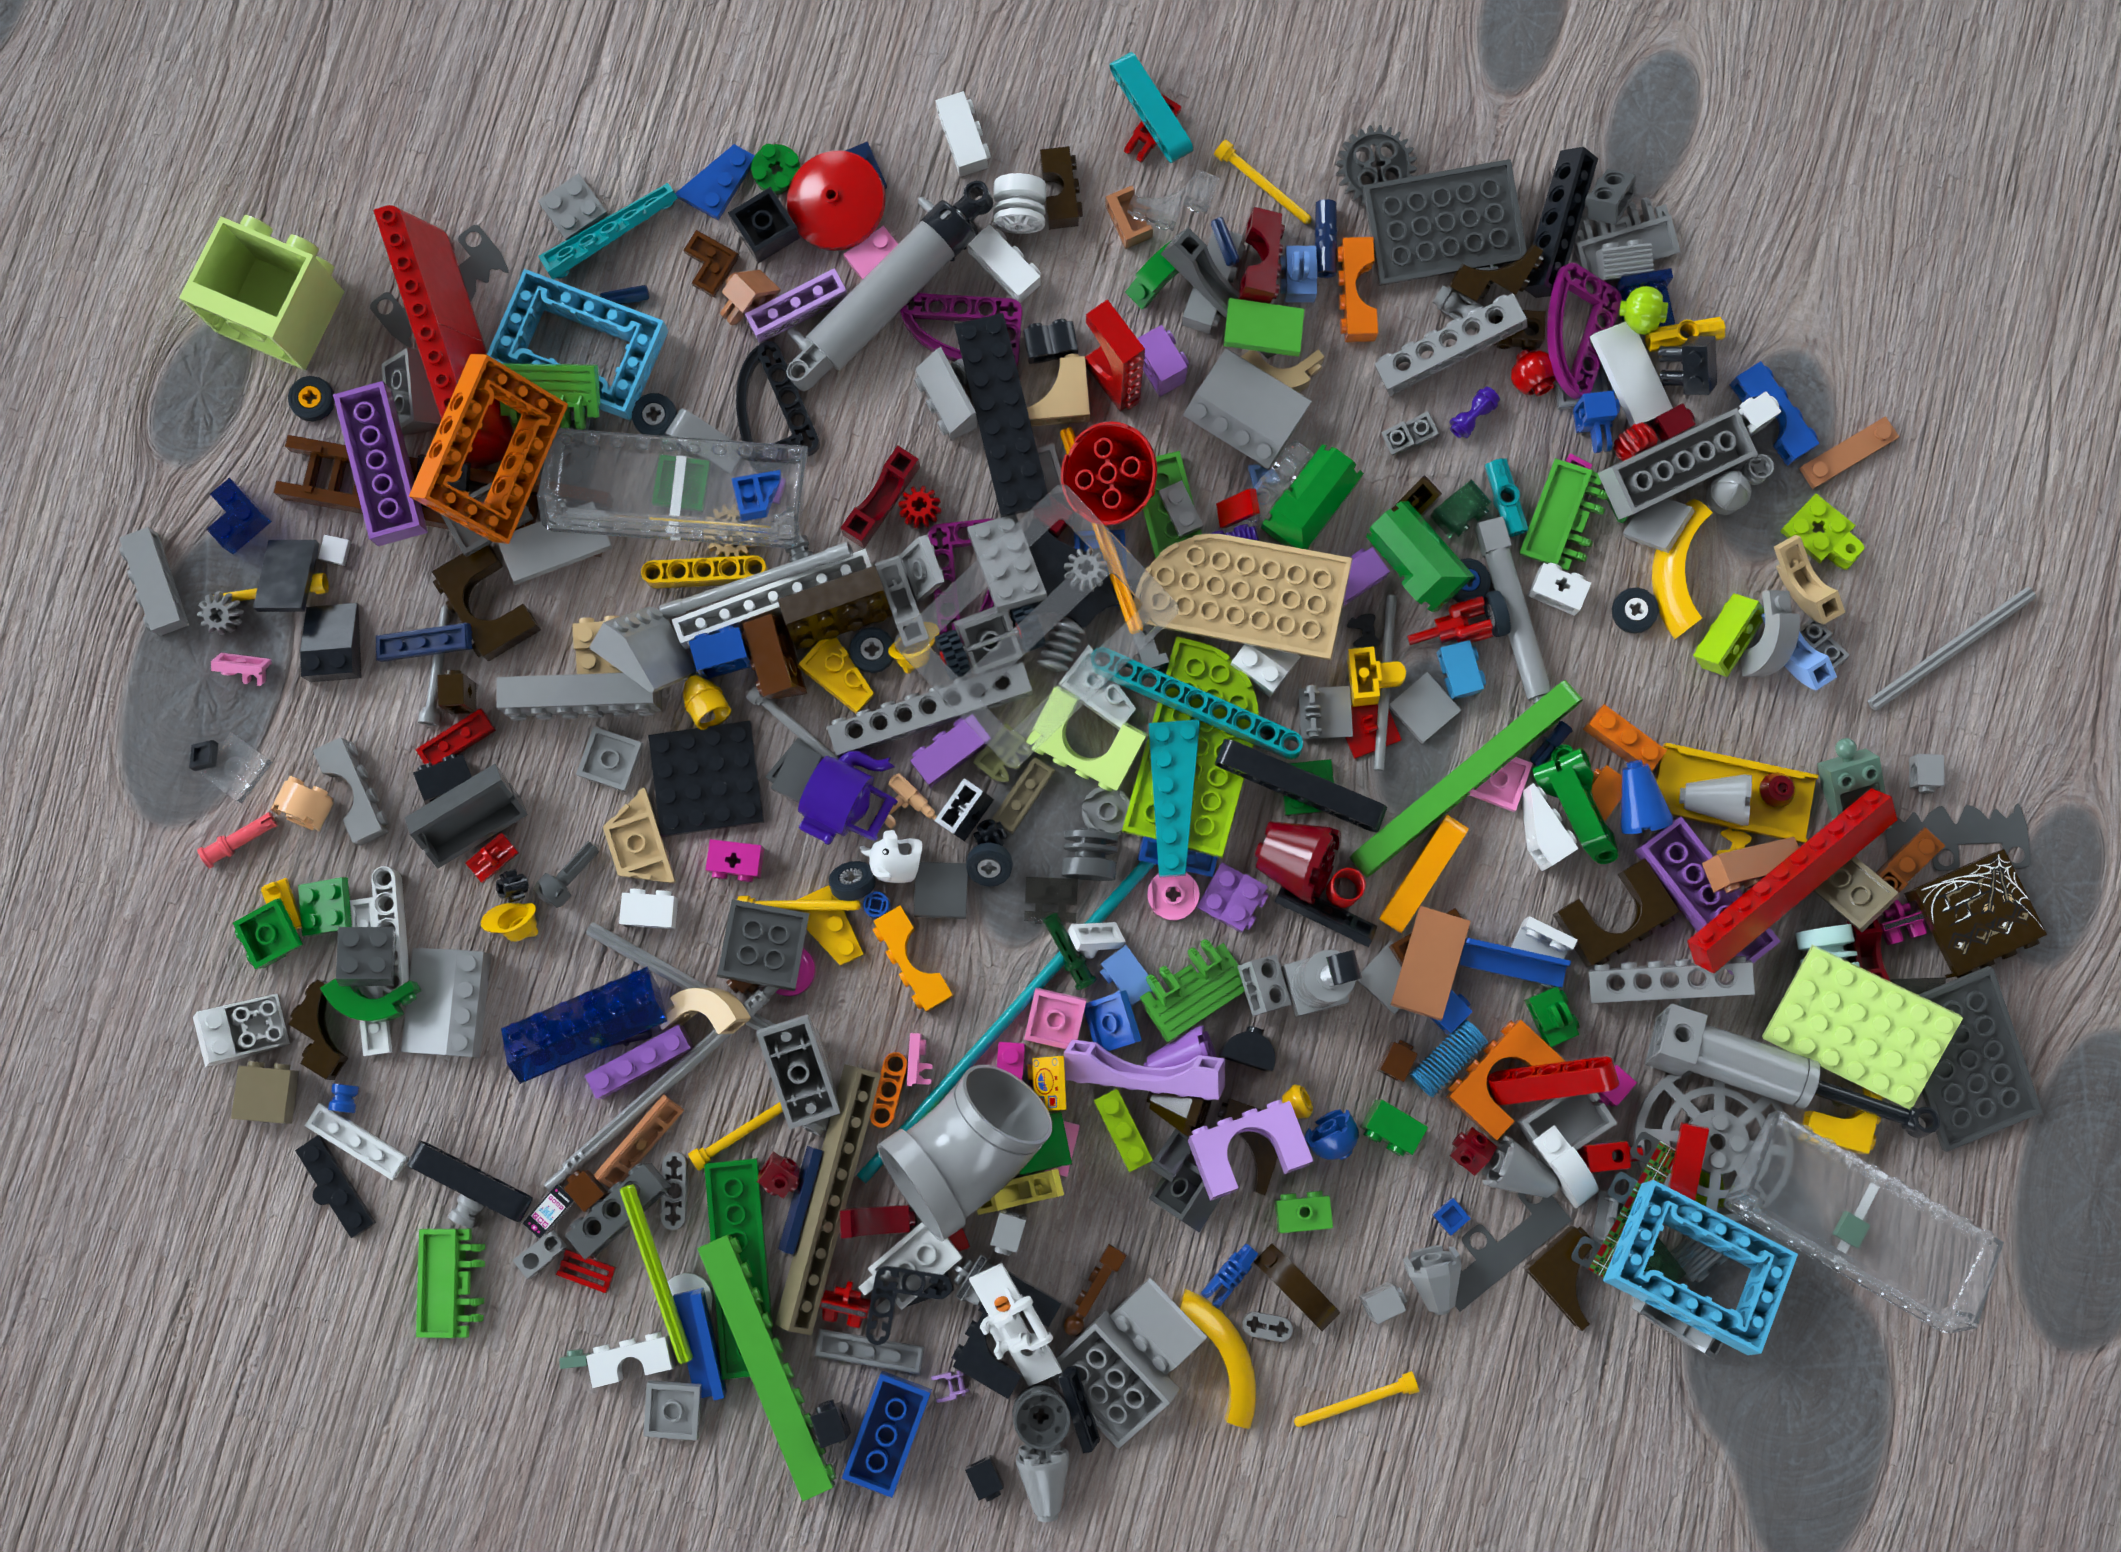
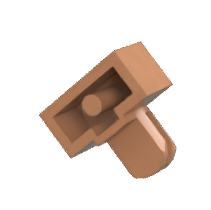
(746, 292)

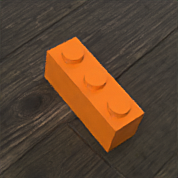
(1623, 737)

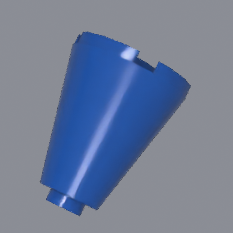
(1642, 800)

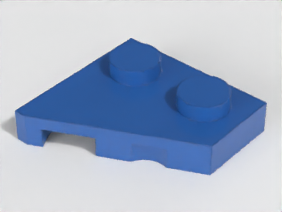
(755, 494)

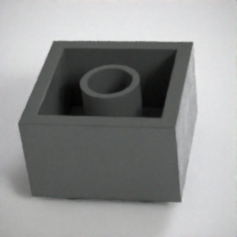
(365, 956)

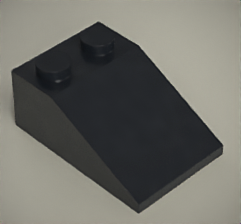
(331, 643)

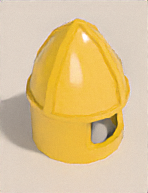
(702, 697)

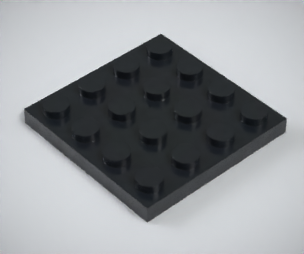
(706, 778)

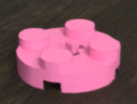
(1182, 906)

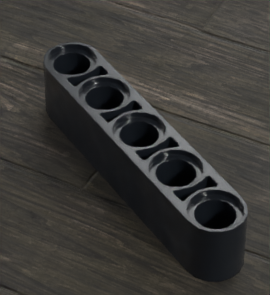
(470, 1181)

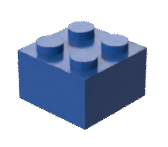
(720, 652)

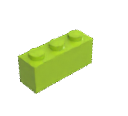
(1729, 635)
(1123, 1130)

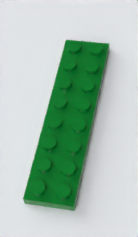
(737, 1210)

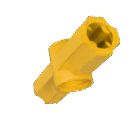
(1671, 334)

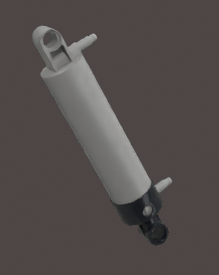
(888, 286)

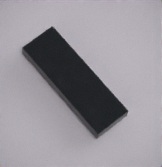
(1079, 1409)

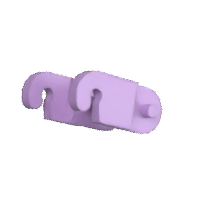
(953, 1394)

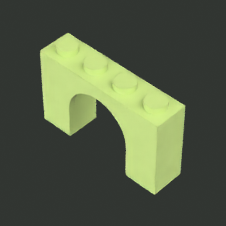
(1107, 769)

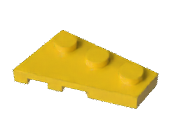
(836, 673)
(832, 929)

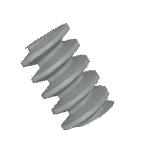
(1060, 645)

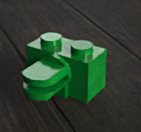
(1553, 1016)

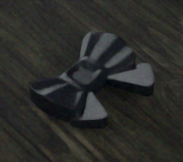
(1365, 623)

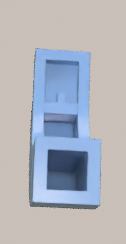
(1809, 665)

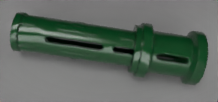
(1073, 961)

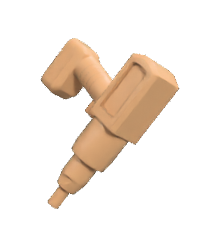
(907, 796)

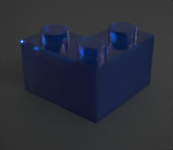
(242, 517)

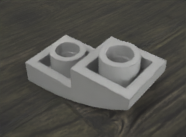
(1410, 434)
(1820, 639)

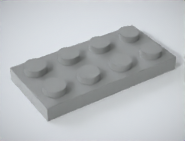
(1021, 580)

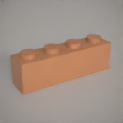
(1746, 865)

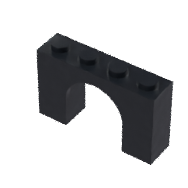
(977, 1359)

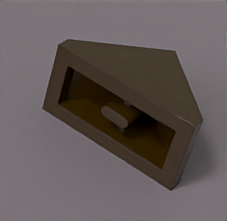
(1421, 496)

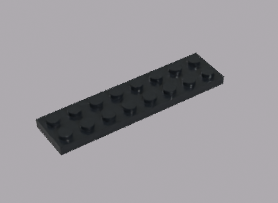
(1001, 414)

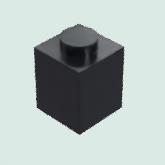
(985, 1478)

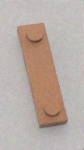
(1849, 452)
(639, 1141)

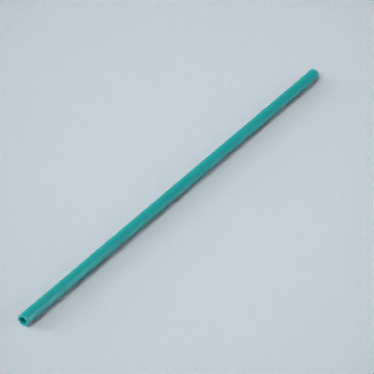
(1007, 1017)

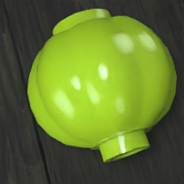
(1644, 310)

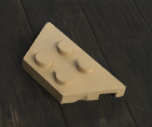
(637, 842)

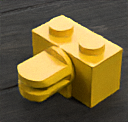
(1369, 675)

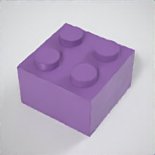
(1162, 361)

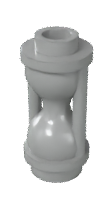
(1449, 301)

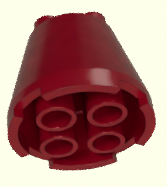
(1298, 857)

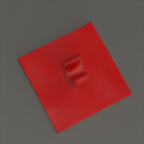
(1364, 730)

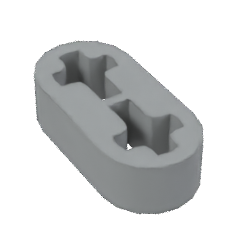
(1266, 1333)

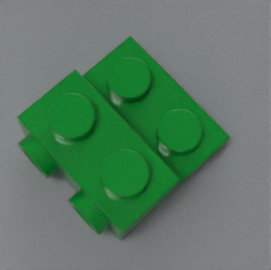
(267, 934)

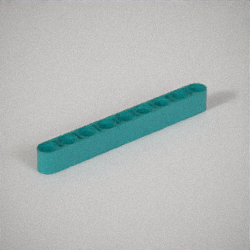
(1210, 704)

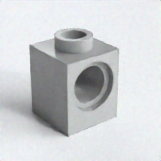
(1926, 772)

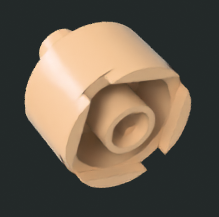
(303, 805)

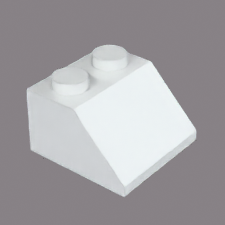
(1264, 666)

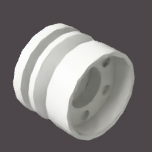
(1019, 203)

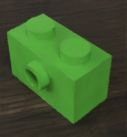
(1303, 1213)

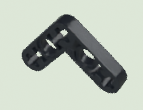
(891, 1291)

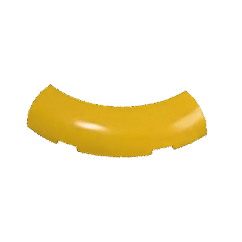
(1670, 580)
(1233, 1352)

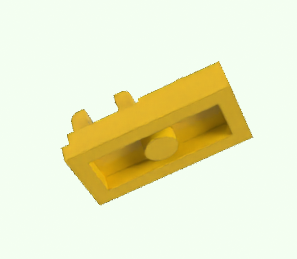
(282, 890)

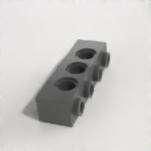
(584, 1237)

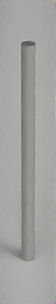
(1383, 705)

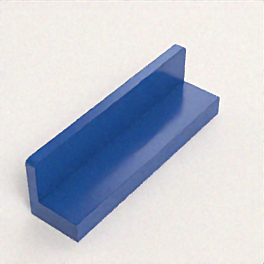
(1513, 962)
(697, 1324)

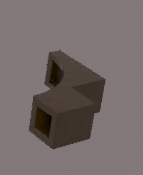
(1513, 277)
(309, 1018)

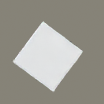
(334, 550)

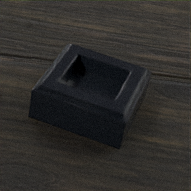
(203, 755)

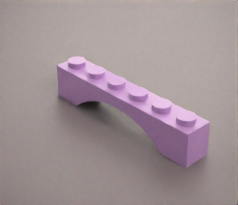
(1093, 1064)

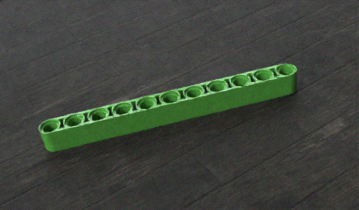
(1468, 775)

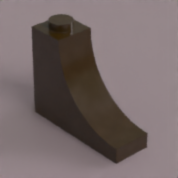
(1260, 1147)
(1557, 1273)

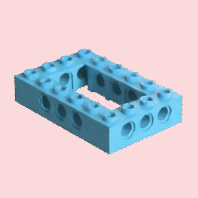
(539, 293)
(1769, 1262)

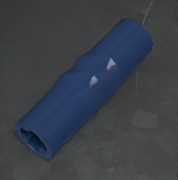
(1326, 237)

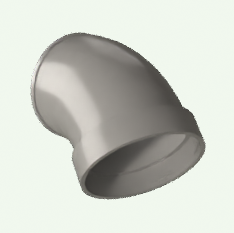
(966, 1147)

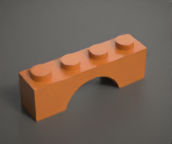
(1359, 319)

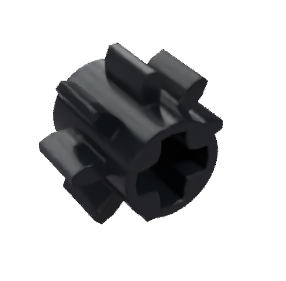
(990, 832)
(512, 886)

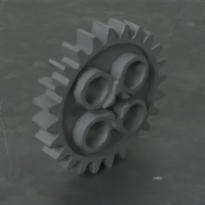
(1353, 169)

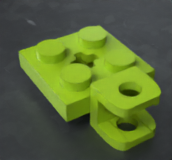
(1835, 542)

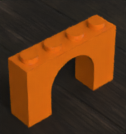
(1471, 1091)

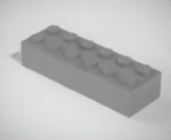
(1677, 463)
(574, 695)

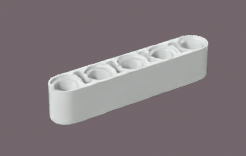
(394, 916)

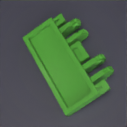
(569, 382)
(1560, 513)
(1192, 993)
(442, 1283)

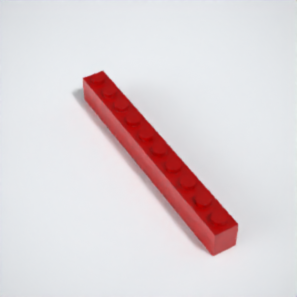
(1792, 880)

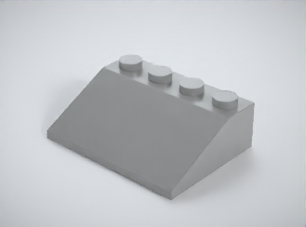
(1247, 408)
(644, 649)
(452, 1002)
(1117, 1379)

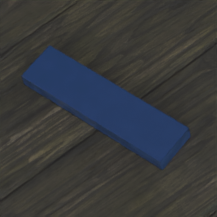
(423, 642)
(800, 1200)

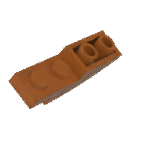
(1910, 859)

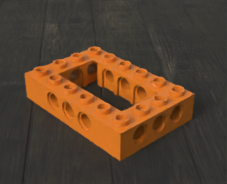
(540, 419)

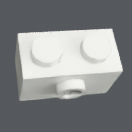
(1759, 412)

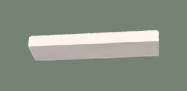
(356, 1141)

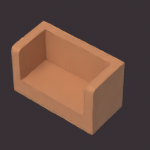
(1128, 228)

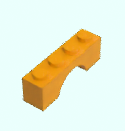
(896, 930)

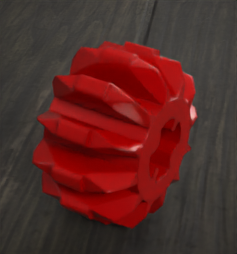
(1634, 441)
(927, 512)

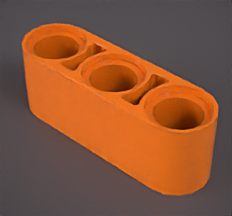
(887, 1076)

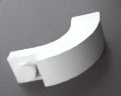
(1573, 1173)

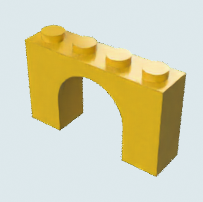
(1850, 1133)

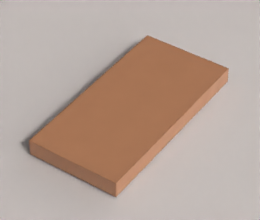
(1430, 963)

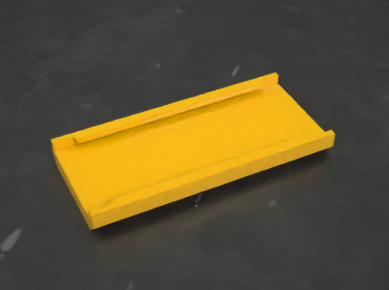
(1688, 765)

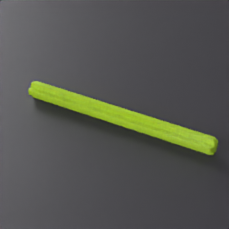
(656, 1273)

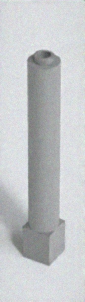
(1495, 547)

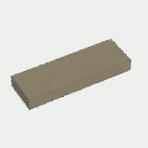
(1023, 794)

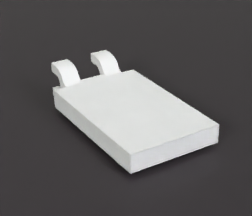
(916, 1251)

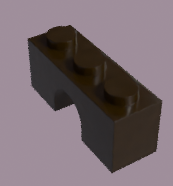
(1058, 167)

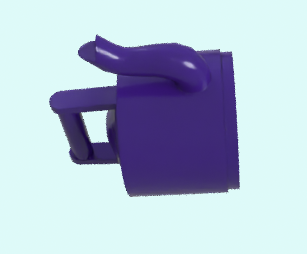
(841, 797)

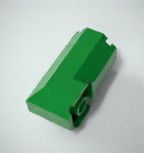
(1312, 499)
(1419, 556)

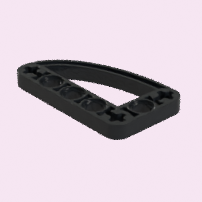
(779, 390)

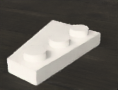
(1109, 700)

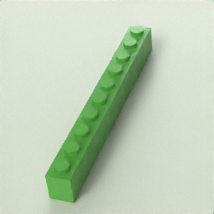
(766, 1366)

